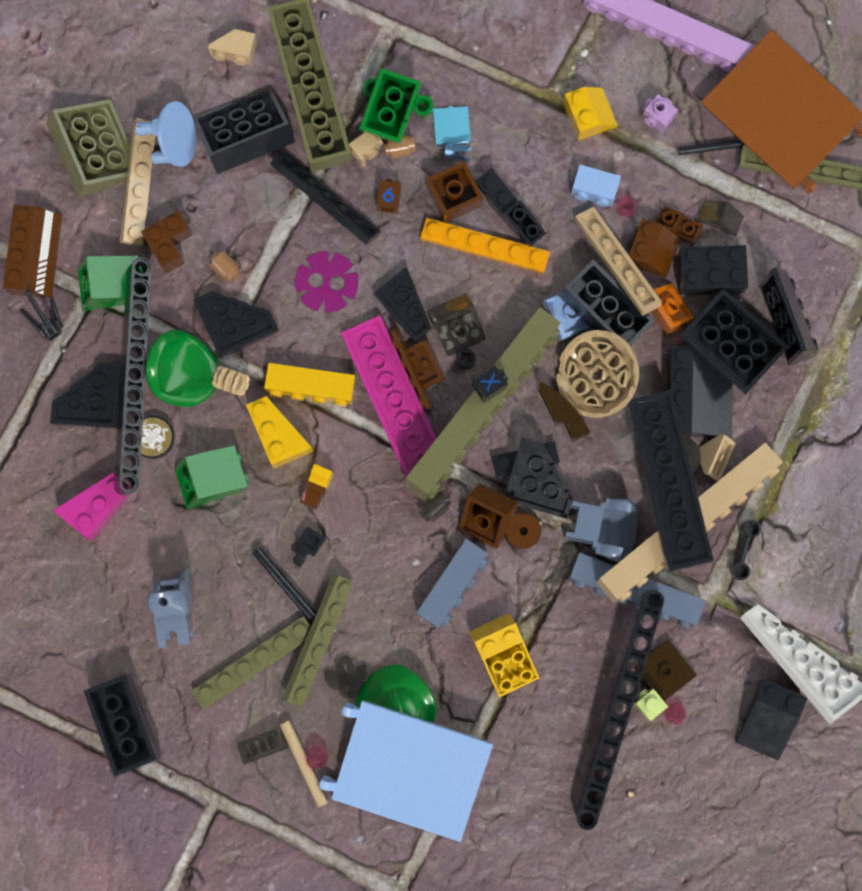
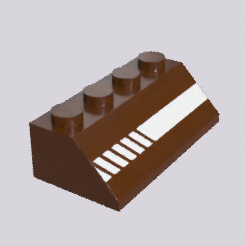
(32, 251)

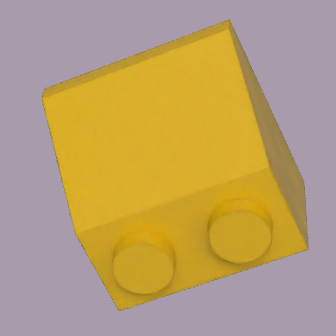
(589, 112)

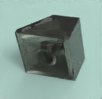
(456, 324)

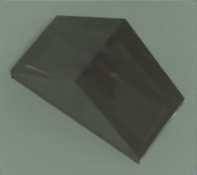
(720, 216)

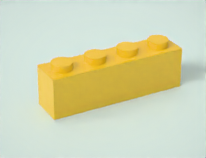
(310, 384)

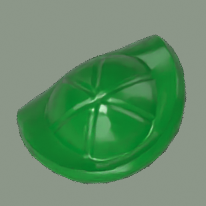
(180, 369)
(400, 691)

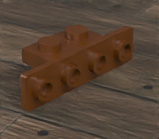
(421, 366)

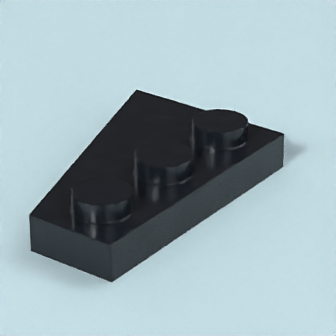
(403, 304)

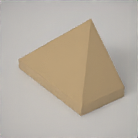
(716, 455)

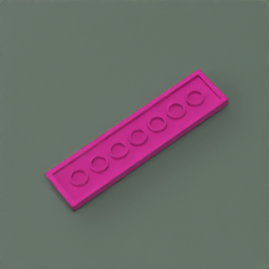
(390, 391)

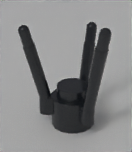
(49, 328)

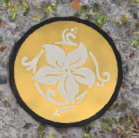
(156, 437)

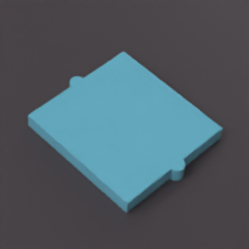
(451, 125)

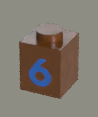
(389, 196)

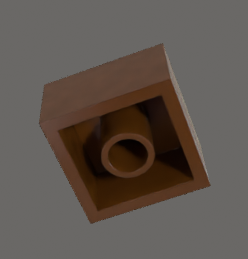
(454, 192)

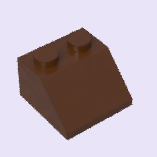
(654, 248)
(487, 515)

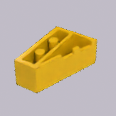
(276, 433)

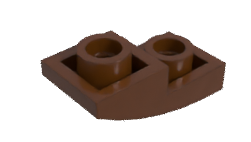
(683, 227)

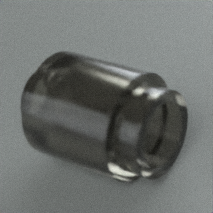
(435, 507)

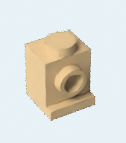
(365, 147)

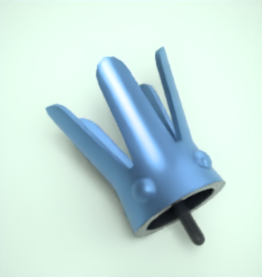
(451, 148)

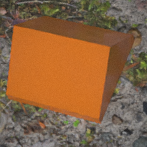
(673, 310)

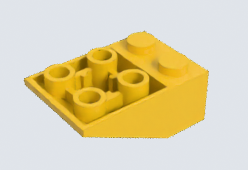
(504, 654)

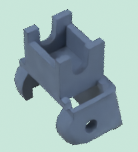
(606, 527)
(172, 608)

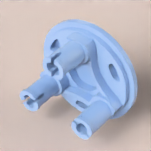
(175, 135)

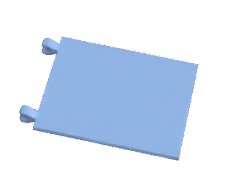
(409, 770)

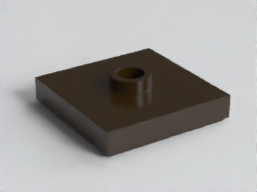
(666, 671)

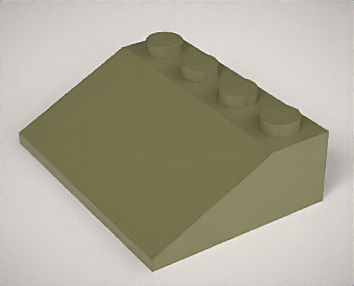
(91, 145)

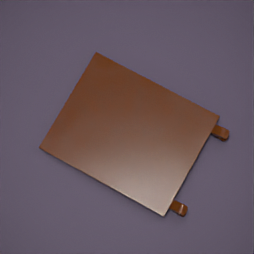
(783, 110)

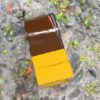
(316, 486)

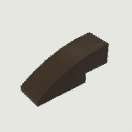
(563, 412)

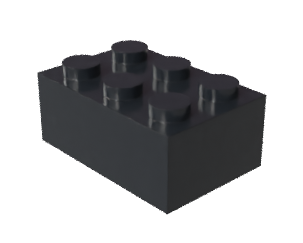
(712, 269)

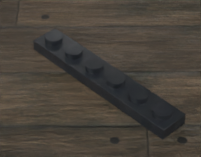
(325, 198)

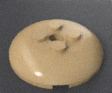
(580, 368)

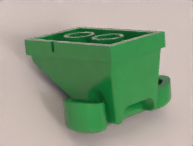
(391, 105)

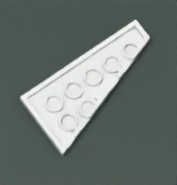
(811, 669)

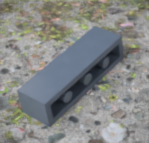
(452, 583)

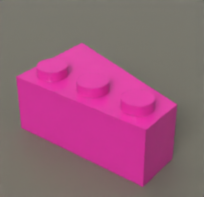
(93, 507)

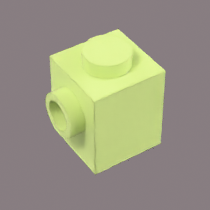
(649, 704)

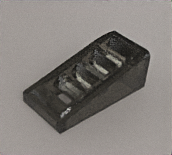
(279, 738)

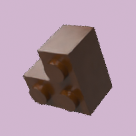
(164, 236)

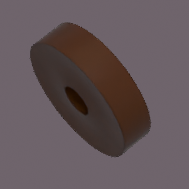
(533, 531)

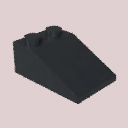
(771, 719)

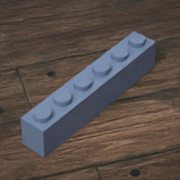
(677, 604)

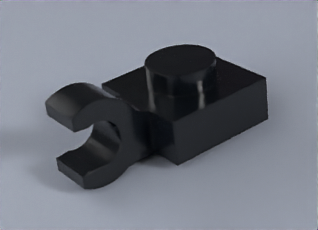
(309, 544)

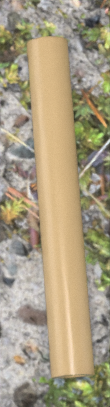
(300, 758)

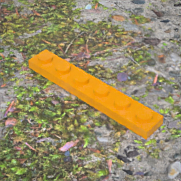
(485, 245)

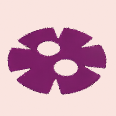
(331, 298)

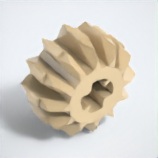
(230, 380)

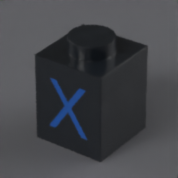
(490, 384)

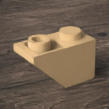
(234, 46)

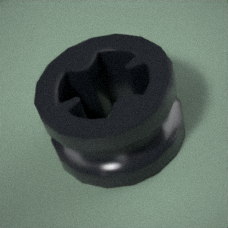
(465, 365)

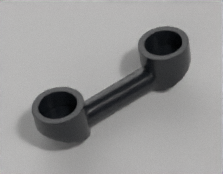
(739, 569)

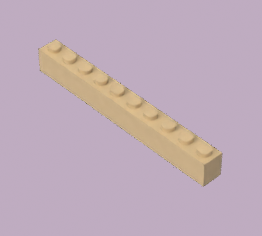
(714, 503)

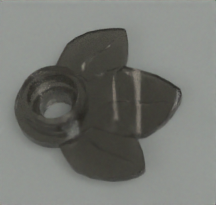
(347, 673)

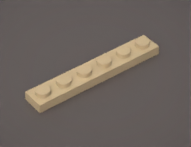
(137, 187)
(618, 261)

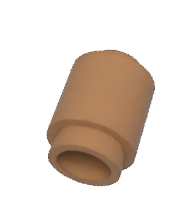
(400, 150)
(225, 266)

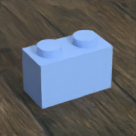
(595, 186)

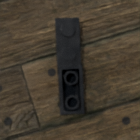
(509, 208)

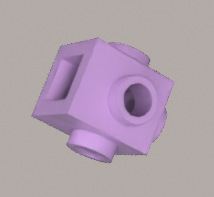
(659, 113)

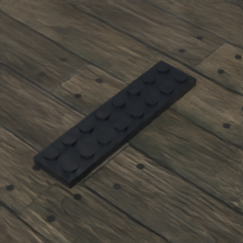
(670, 481)

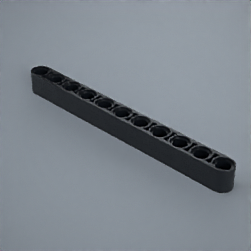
(127, 385)
(620, 720)

